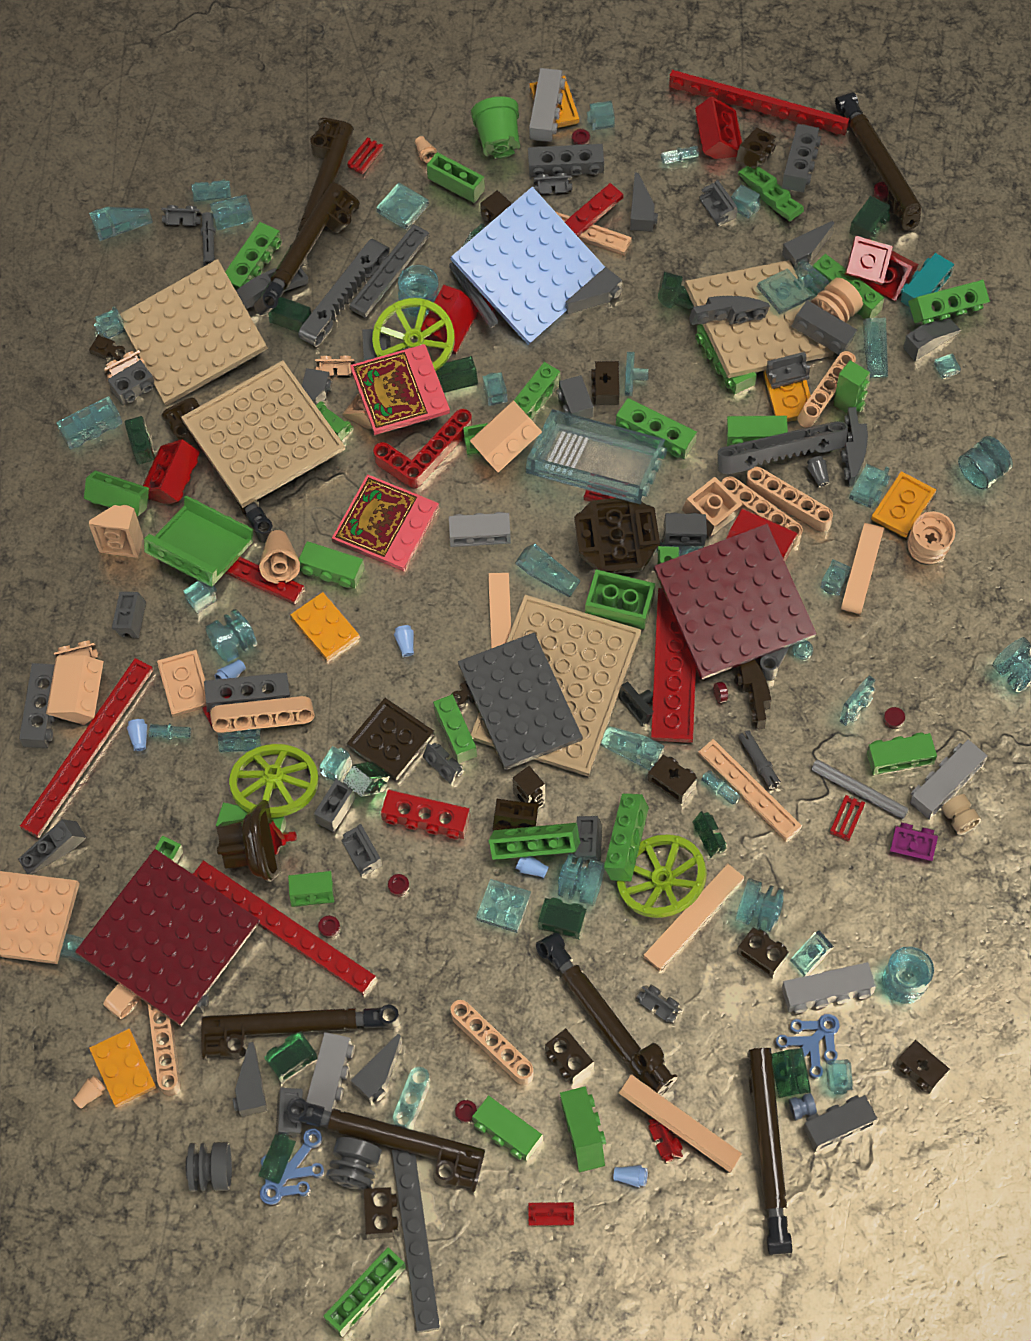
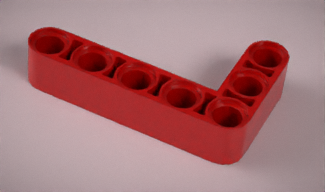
(427, 453)

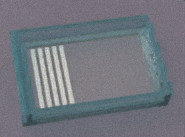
(596, 456)

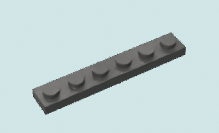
(389, 270)

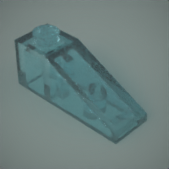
(118, 220)
(875, 346)
(547, 570)
(633, 746)

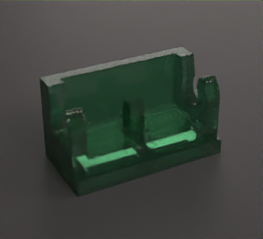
(457, 374)
(790, 1073)

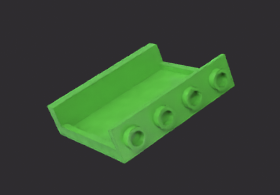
(200, 542)

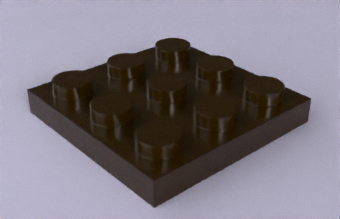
(390, 738)

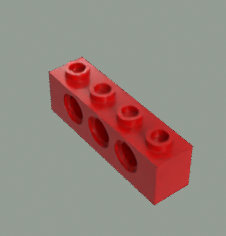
(396, 801)

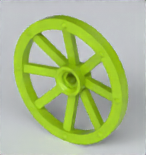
(415, 333)
(274, 777)
(665, 873)

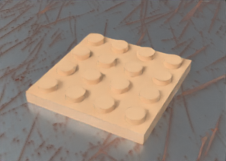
(34, 915)

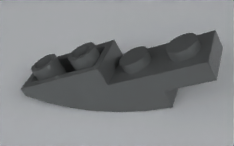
(254, 288)
(734, 308)
(855, 447)

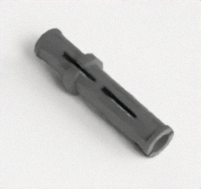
(208, 232)
(763, 766)

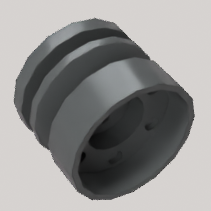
(209, 1166)
(352, 1168)

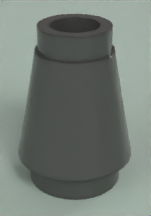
(818, 470)

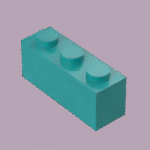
(929, 279)

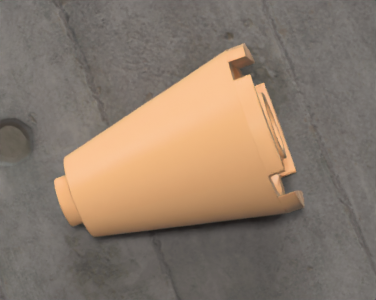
(279, 558)

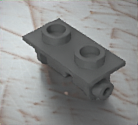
(560, 182)
(189, 215)
(436, 756)
(652, 997)

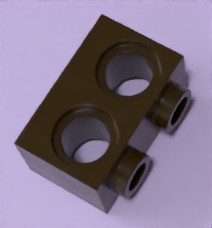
(756, 148)
(529, 787)
(514, 814)
(759, 956)
(574, 1053)
(375, 1213)

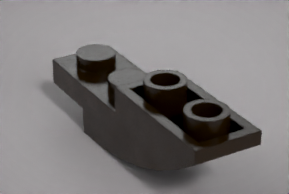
(754, 682)

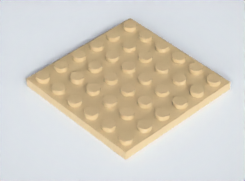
(192, 332)
(751, 344)
(263, 433)

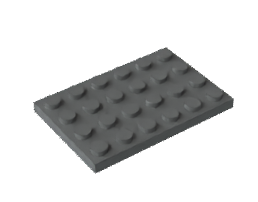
(520, 701)

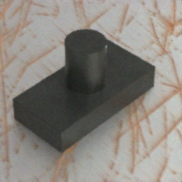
(637, 703)

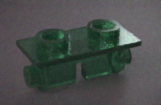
(705, 825)
(277, 1158)

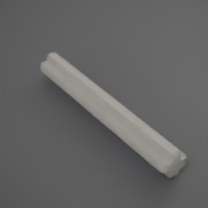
(860, 789)

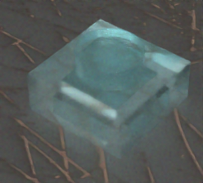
(947, 366)

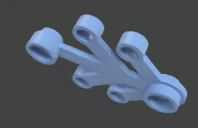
(811, 1043)
(293, 1172)

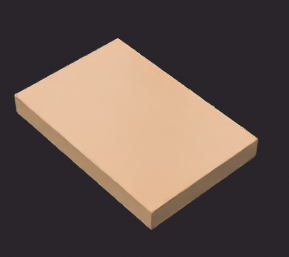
(183, 682)

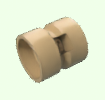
(959, 811)

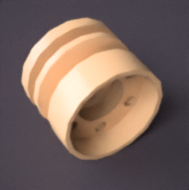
(839, 299)
(933, 528)

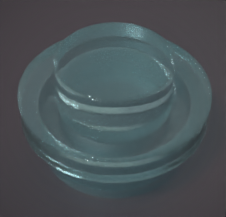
(803, 650)

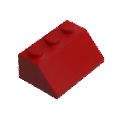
(718, 129)
(898, 273)
(460, 311)
(171, 471)
(747, 521)

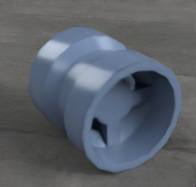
(801, 1106)

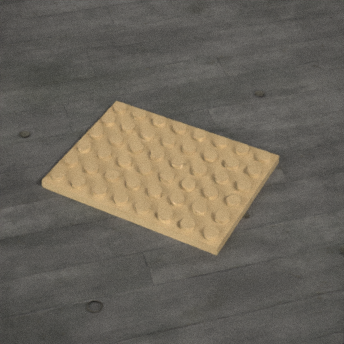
(589, 665)

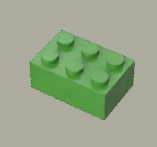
(620, 599)

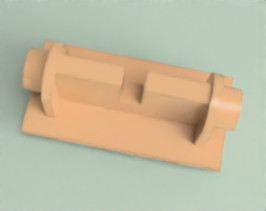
(342, 365)
(115, 367)
(84, 648)

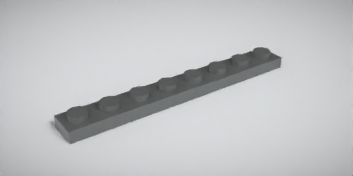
(416, 1241)

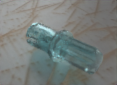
(679, 154)
(169, 731)
(720, 787)

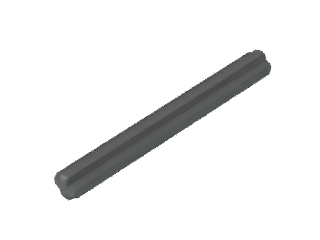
(475, 296)

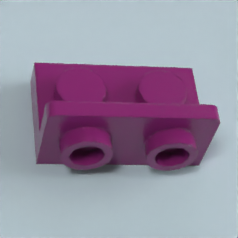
(914, 842)

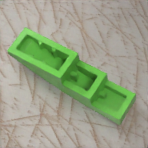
(771, 192)

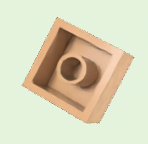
(716, 503)

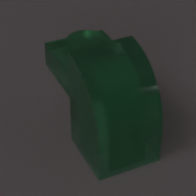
(672, 292)

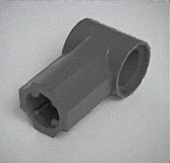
(774, 660)

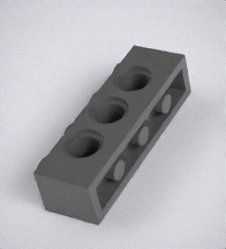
(800, 158)
(566, 159)
(237, 686)
(30, 735)

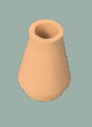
(425, 149)
(90, 1091)

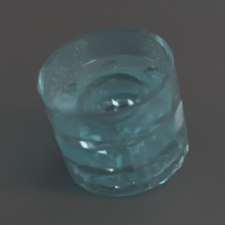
(417, 282)
(985, 462)
(228, 637)
(1016, 662)
(581, 879)
(760, 905)
(908, 963)

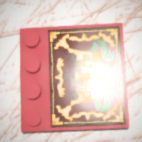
(399, 389)
(385, 522)

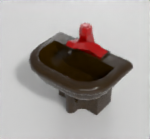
(253, 842)

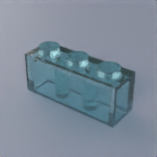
(89, 423)

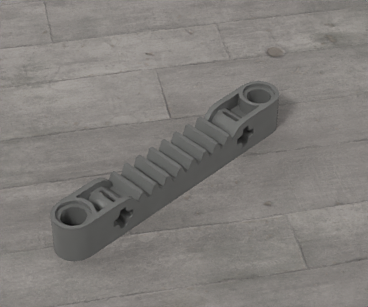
(362, 267)
(830, 437)

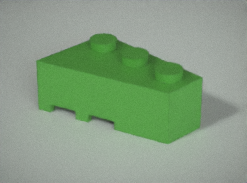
(583, 1128)

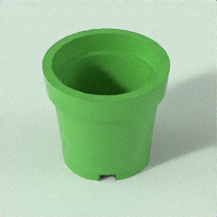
(497, 125)

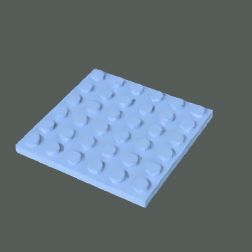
(527, 264)

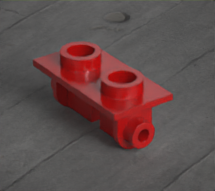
(670, 1146)
(551, 1214)

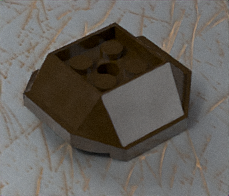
(617, 517)

